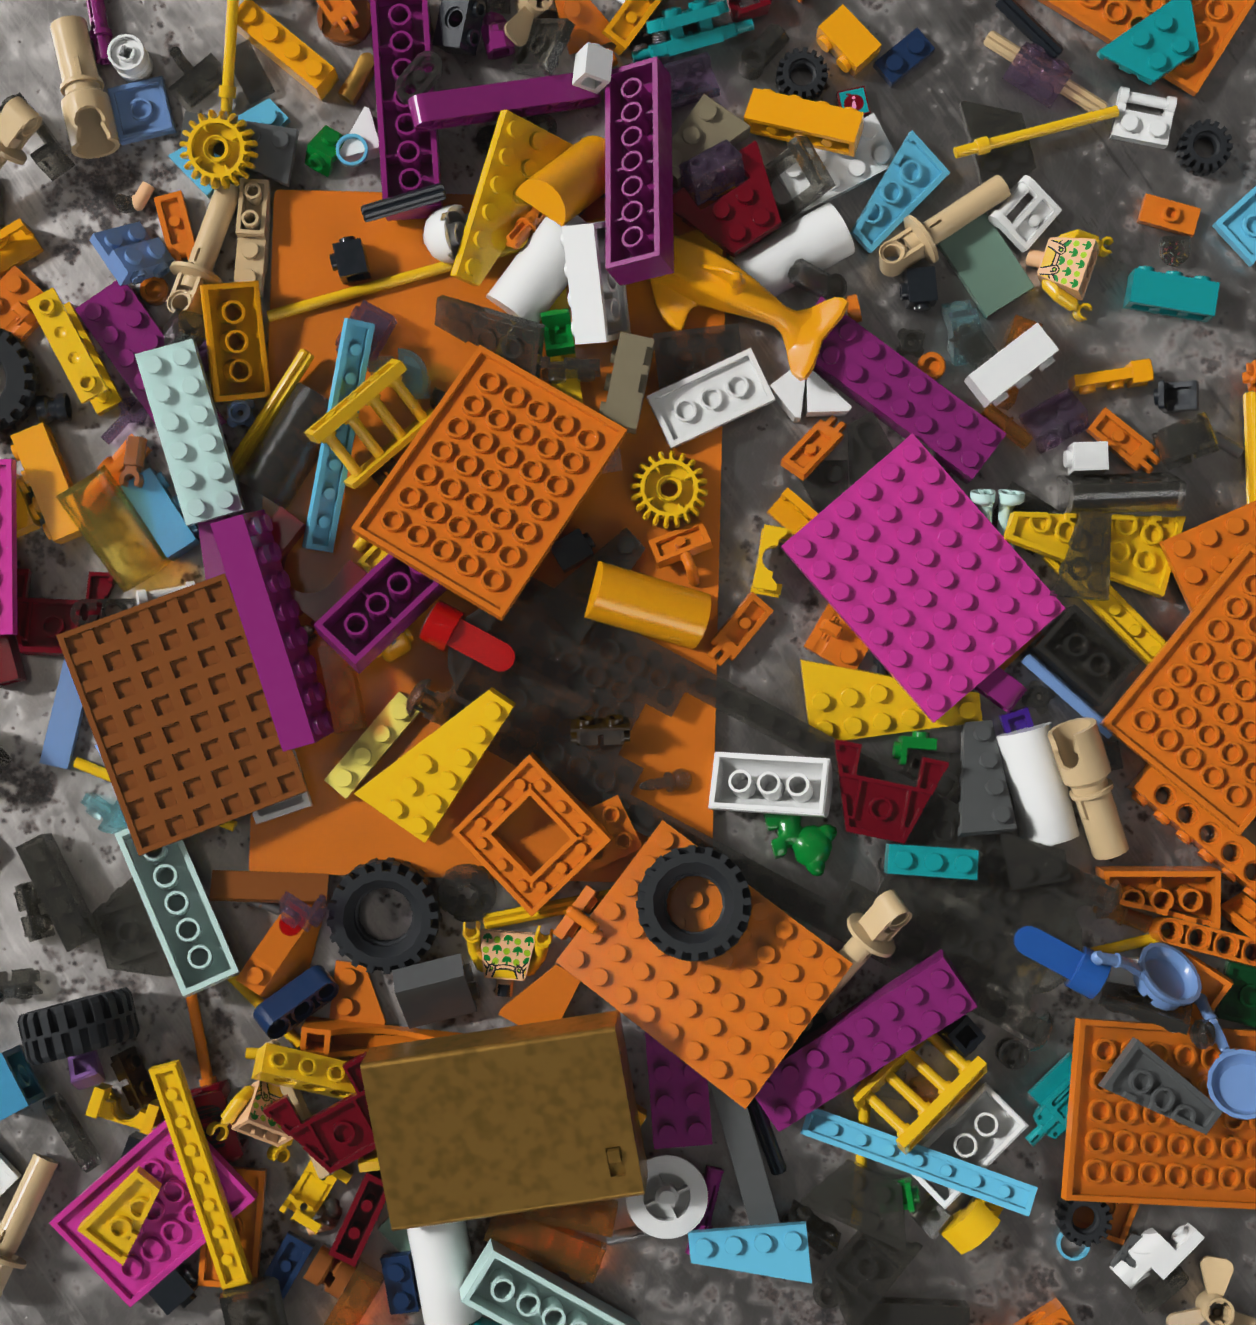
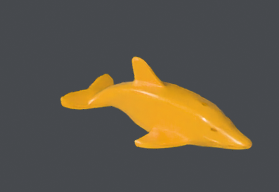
(715, 282)

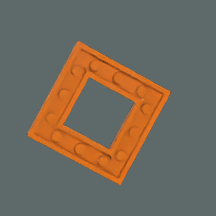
(585, 834)

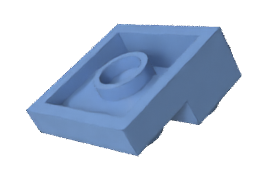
(132, 253)

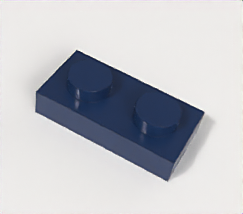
(903, 57)
(289, 1261)
(400, 1282)

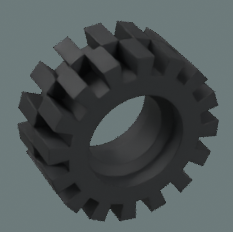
(802, 59)
(1215, 136)
(1083, 1235)

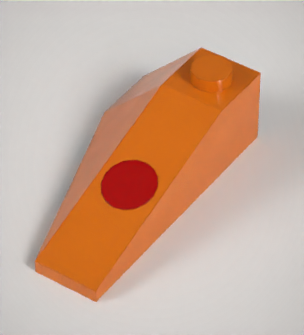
(279, 958)

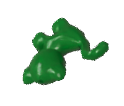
(809, 843)

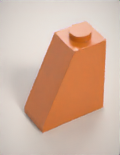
(543, 998)

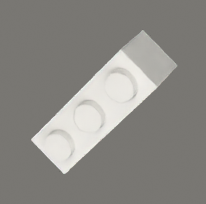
(1012, 366)

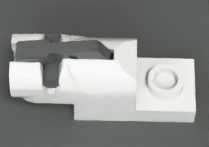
(1153, 1252)

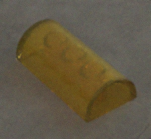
(113, 529)

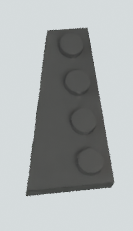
(275, 148)
(985, 797)
(1155, 1085)

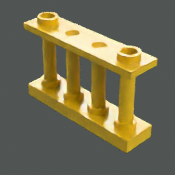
(75, 351)
(347, 413)
(929, 1113)

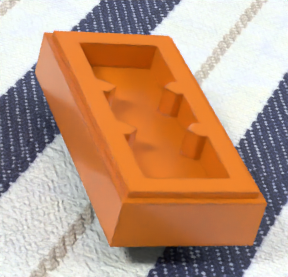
(1168, 215)

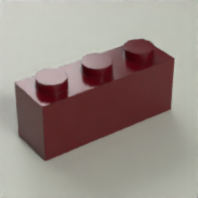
(360, 1220)

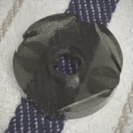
(475, 878)

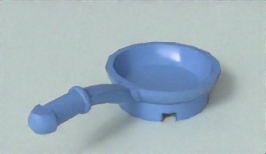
(1160, 973)
(1232, 1075)

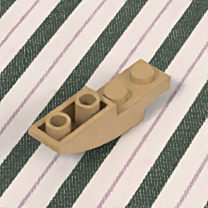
(253, 231)

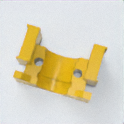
(763, 581)
(108, 1106)
(313, 1193)

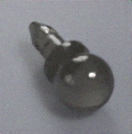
(677, 780)

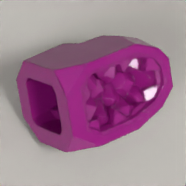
(494, 37)

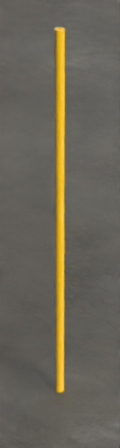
(380, 284)

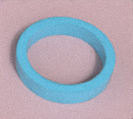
(351, 136)
(1071, 1258)

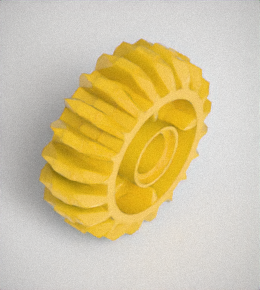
(201, 146)
(672, 472)

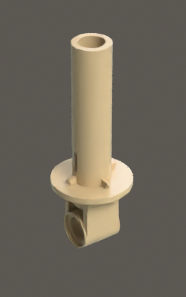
(17, 125)
(920, 238)
(204, 253)
(872, 934)
(21, 1213)

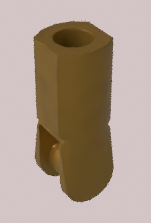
(358, 79)

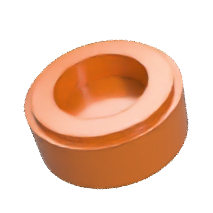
(155, 291)
(854, 309)
(932, 364)

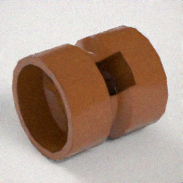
(329, 1272)

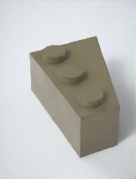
(703, 129)
(628, 380)

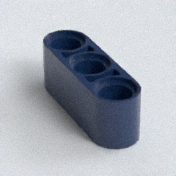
(296, 1002)

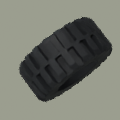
(78, 1026)

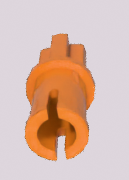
(524, 228)

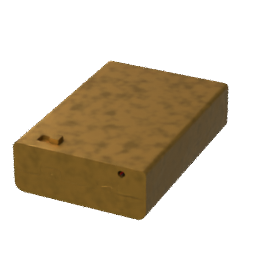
(505, 1120)

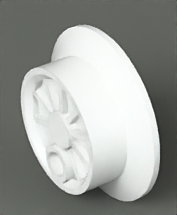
(673, 1198)

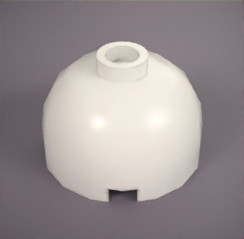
(444, 232)

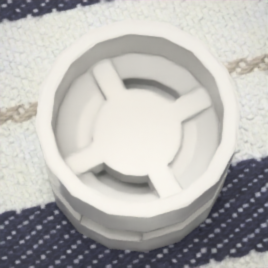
(130, 58)

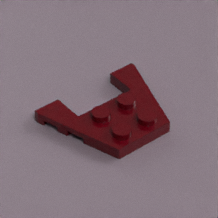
(740, 215)
(43, 618)
(881, 806)
(336, 1133)

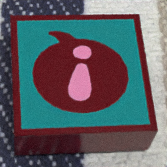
(854, 98)

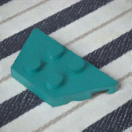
(1156, 43)

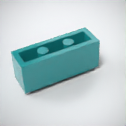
(1171, 294)
(931, 861)

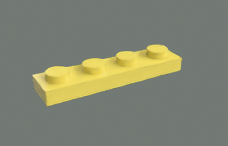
(371, 746)

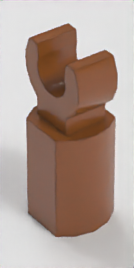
(134, 461)

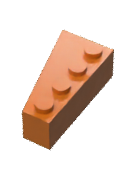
(1172, 891)

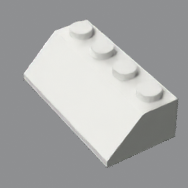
(594, 296)

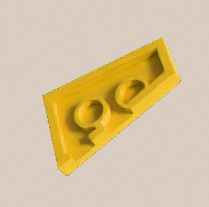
(121, 1215)

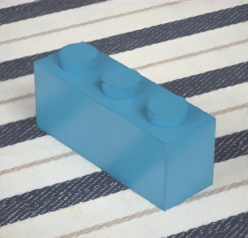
(162, 514)

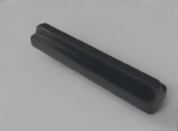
(1029, 27)
(403, 202)
(767, 1138)

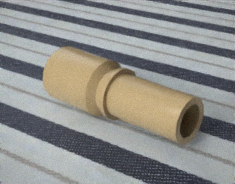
(85, 106)
(1086, 769)

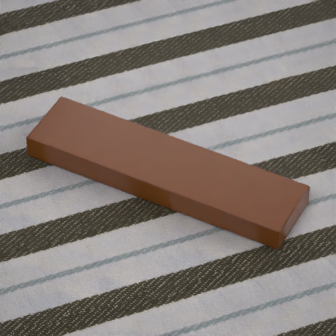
(267, 886)

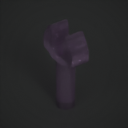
(125, 418)

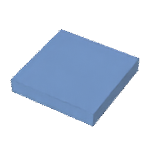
(142, 110)

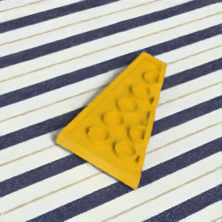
(513, 157)
(1135, 545)
(870, 704)
(430, 775)

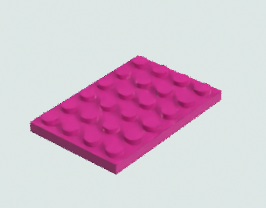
(171, 1226)

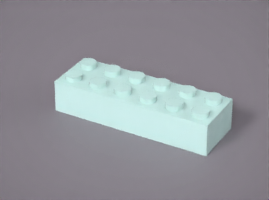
(190, 432)
(180, 915)
(524, 1293)

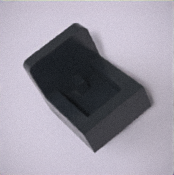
(1177, 396)

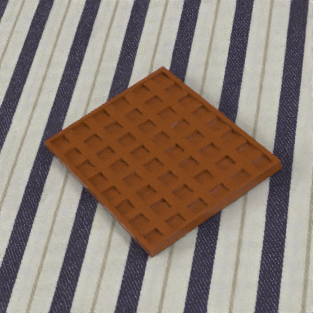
(180, 714)

